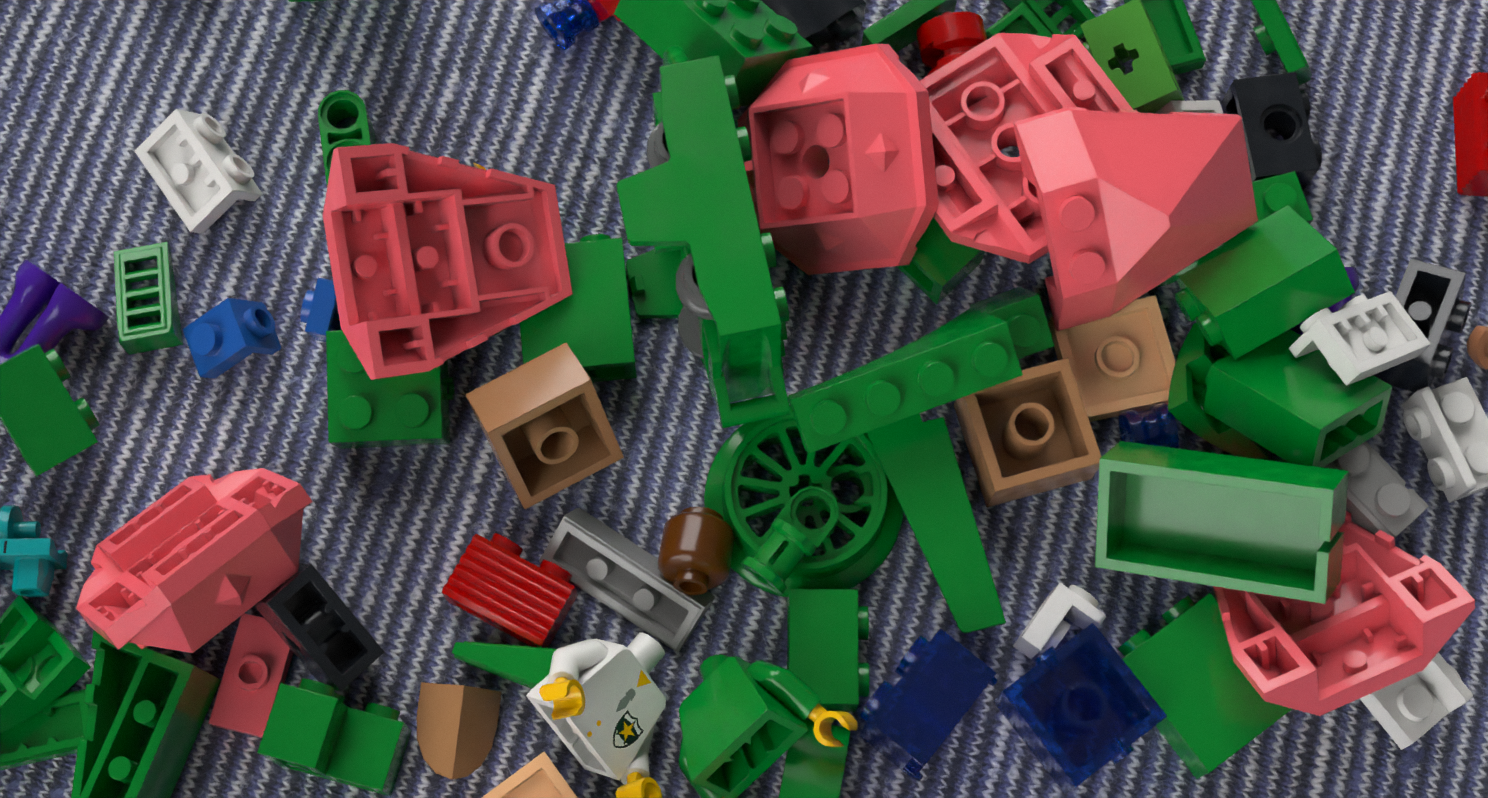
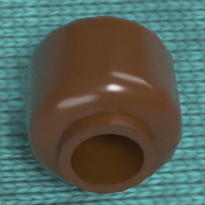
(696, 550)

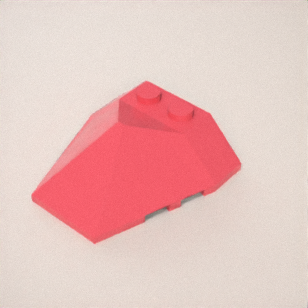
(1131, 199)
(436, 254)
(1371, 632)

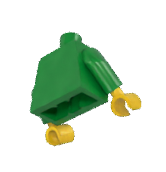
(745, 721)

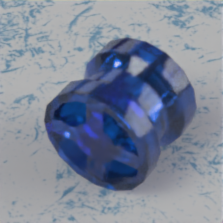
(566, 20)
(1149, 427)

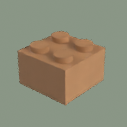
(545, 425)
(1029, 434)

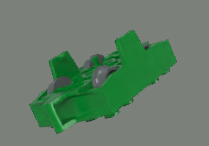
(707, 241)

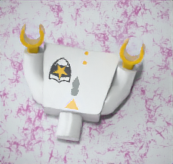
(606, 708)

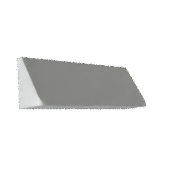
(624, 578)

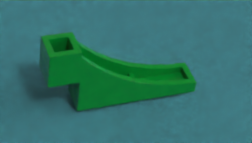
(945, 365)

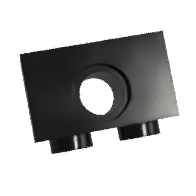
(1277, 105)

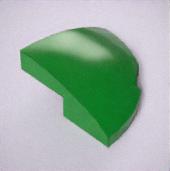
(1188, 397)
(34, 663)

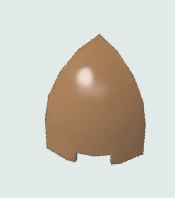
(456, 727)

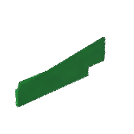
(936, 504)

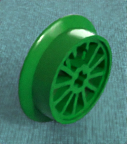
(836, 567)

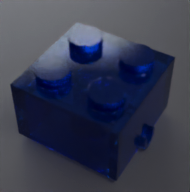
(927, 702)
(1079, 708)

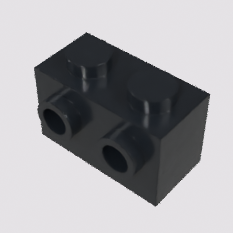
(1436, 305)

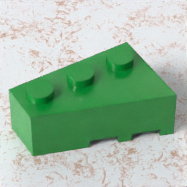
(139, 722)

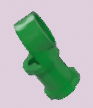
(793, 538)

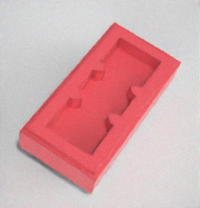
(251, 677)

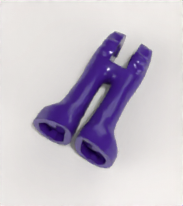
(62, 315)

